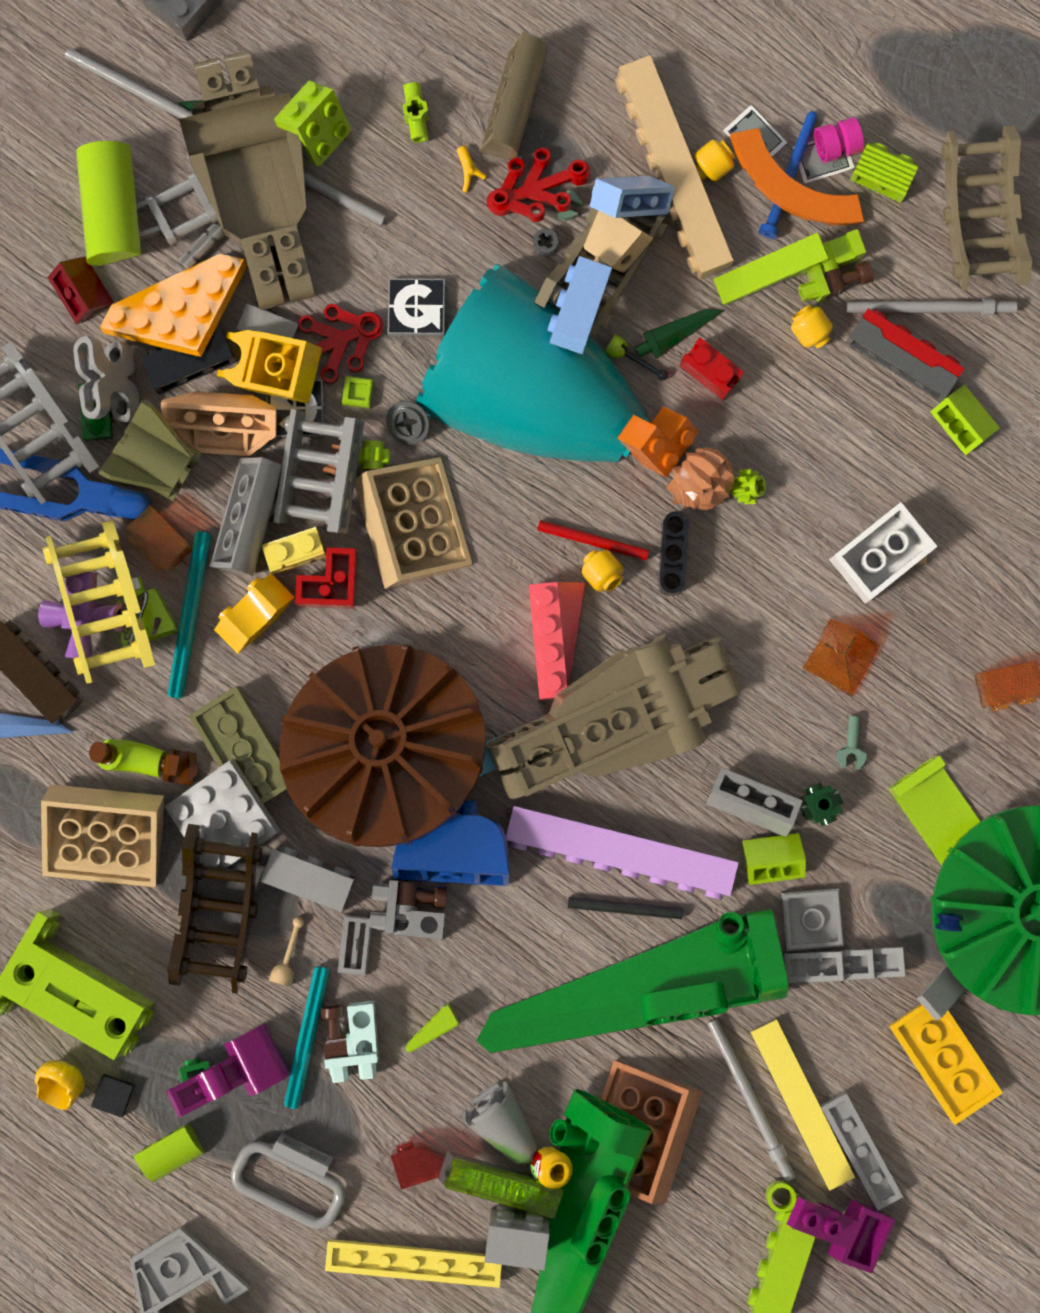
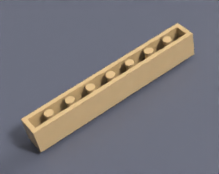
(674, 166)

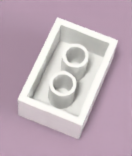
(883, 553)

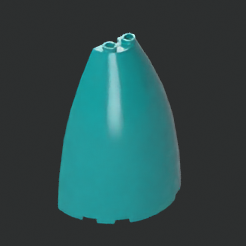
(516, 388)

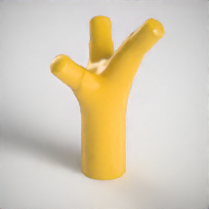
(468, 167)

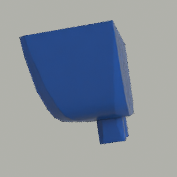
(458, 852)

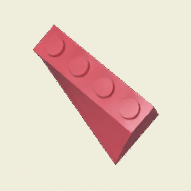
(555, 630)

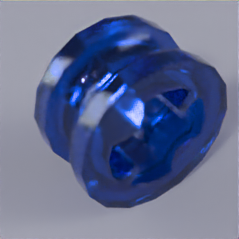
(949, 922)

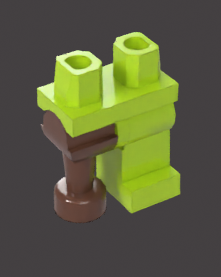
(827, 279)

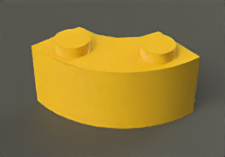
(254, 613)

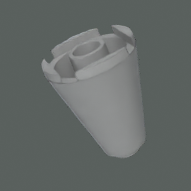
(501, 1123)

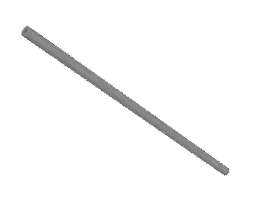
(181, 112)

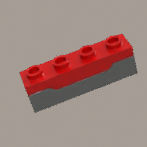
(905, 355)

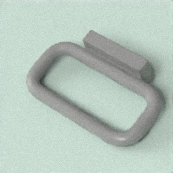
(300, 1158)

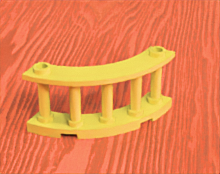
(122, 587)

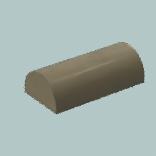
(514, 97)

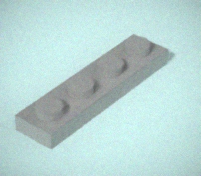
(861, 1151)

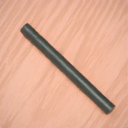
(625, 908)

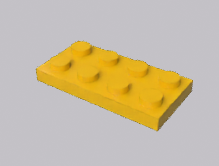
(946, 1062)

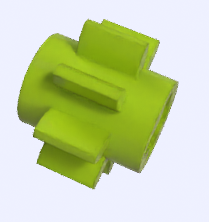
(373, 455)
(748, 486)

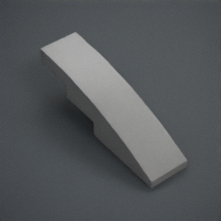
(845, 964)

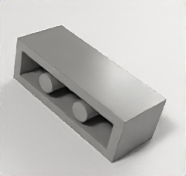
(754, 802)
(308, 878)

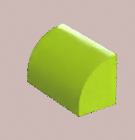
(964, 419)
(774, 859)
(169, 1153)

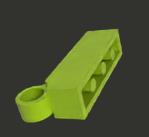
(785, 1260)

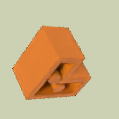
(661, 442)

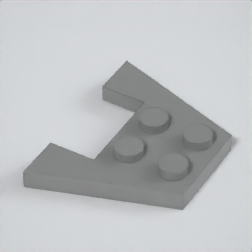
(176, 1267)

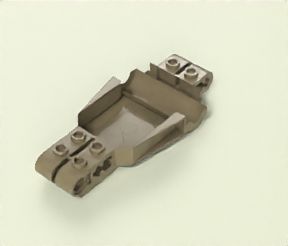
(251, 174)
(619, 716)

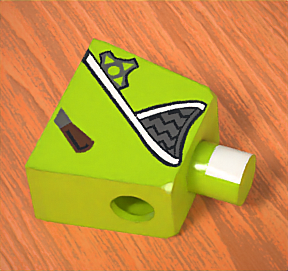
(154, 613)

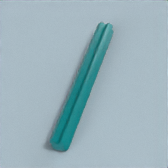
(306, 1037)

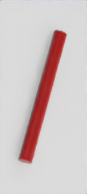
(593, 540)

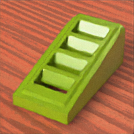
(439, 1024)

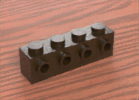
(34, 676)

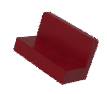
(79, 288)

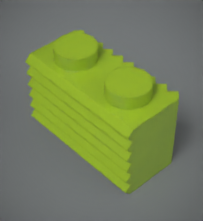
(884, 171)

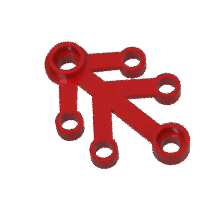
(535, 188)
(339, 339)

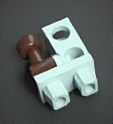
(353, 1048)

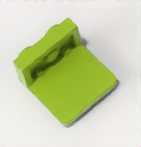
(316, 119)

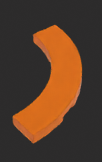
(786, 192)

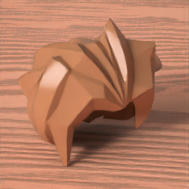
(702, 479)

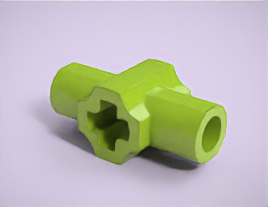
(417, 123)

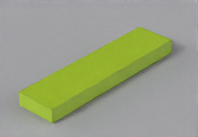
(771, 269)

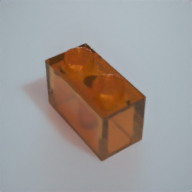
(159, 538)
(1008, 685)

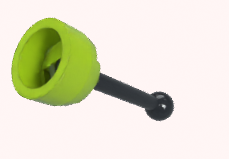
(618, 348)

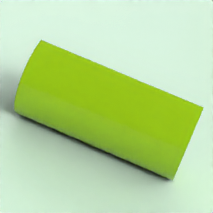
(108, 202)

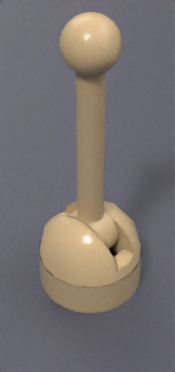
(283, 973)

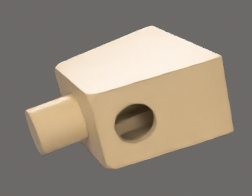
(615, 241)

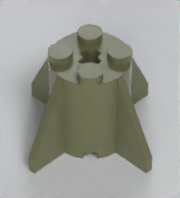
(151, 455)

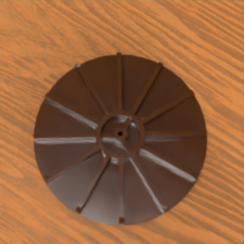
(382, 745)

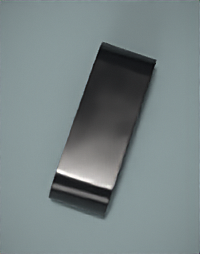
(676, 540)

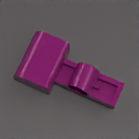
(251, 1062)
(854, 1236)

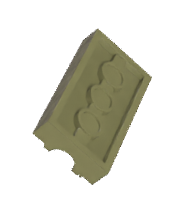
(236, 732)

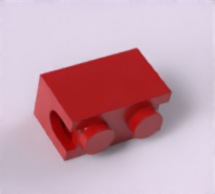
(711, 369)

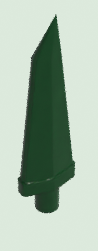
(668, 335)

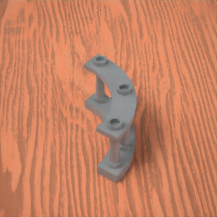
(41, 402)

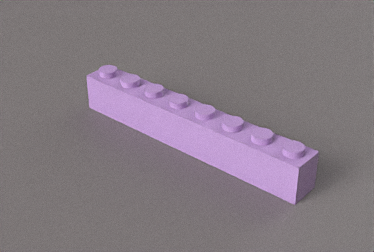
(621, 851)

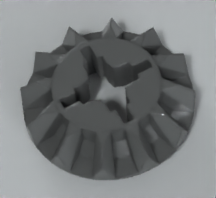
(403, 432)

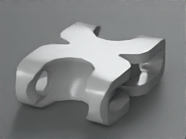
(106, 379)

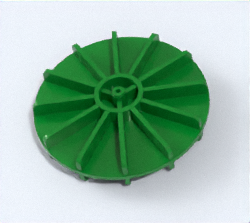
(996, 888)

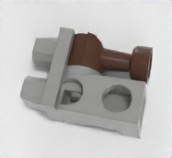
(402, 913)

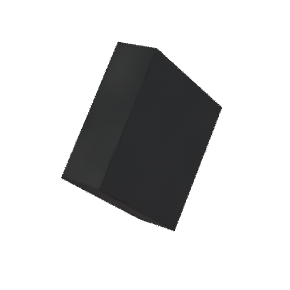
(112, 1095)

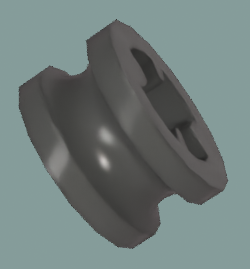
(548, 234)

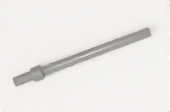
(986, 306)
(776, 1151)

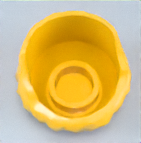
(59, 1084)

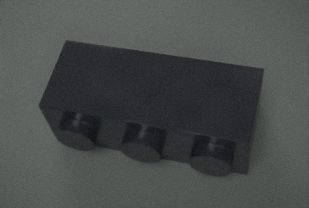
(172, 369)

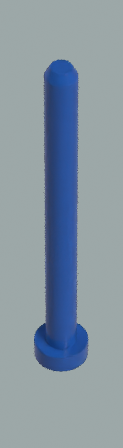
(769, 229)

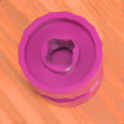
(834, 141)

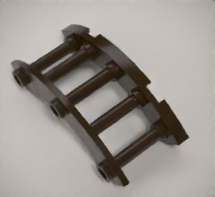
(191, 901)

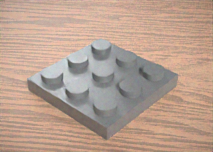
(226, 812)

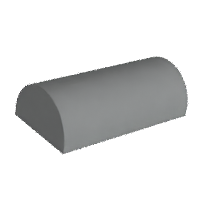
(246, 516)

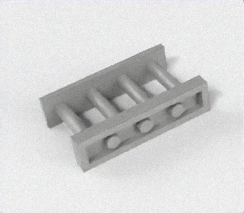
(344, 461)

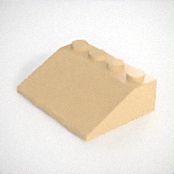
(412, 521)
(101, 835)

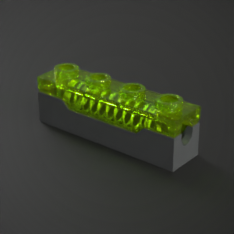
(498, 1184)

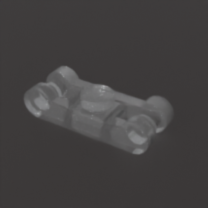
(374, 634)

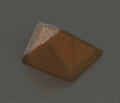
(841, 656)

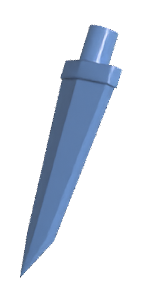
(25, 726)

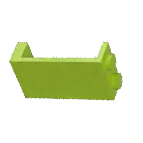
(934, 806)

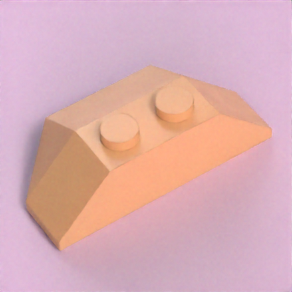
(221, 421)

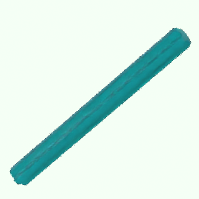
(189, 615)

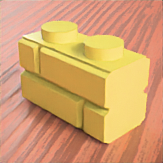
(294, 551)

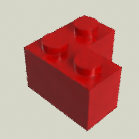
(334, 589)

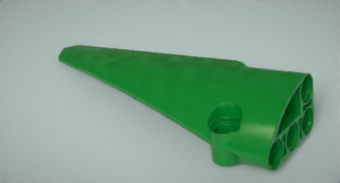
(667, 984)
(604, 1156)

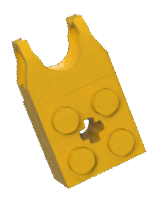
(274, 365)

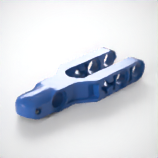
(92, 496)

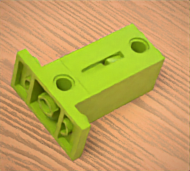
(72, 992)

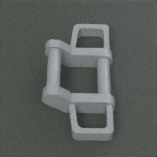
(167, 196)

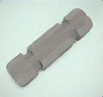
(202, 246)

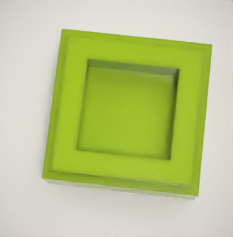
(357, 392)

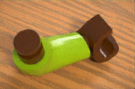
(141, 758)

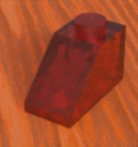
(416, 1163)

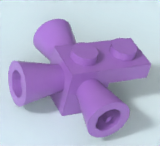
(54, 614)

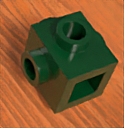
(810, 807)

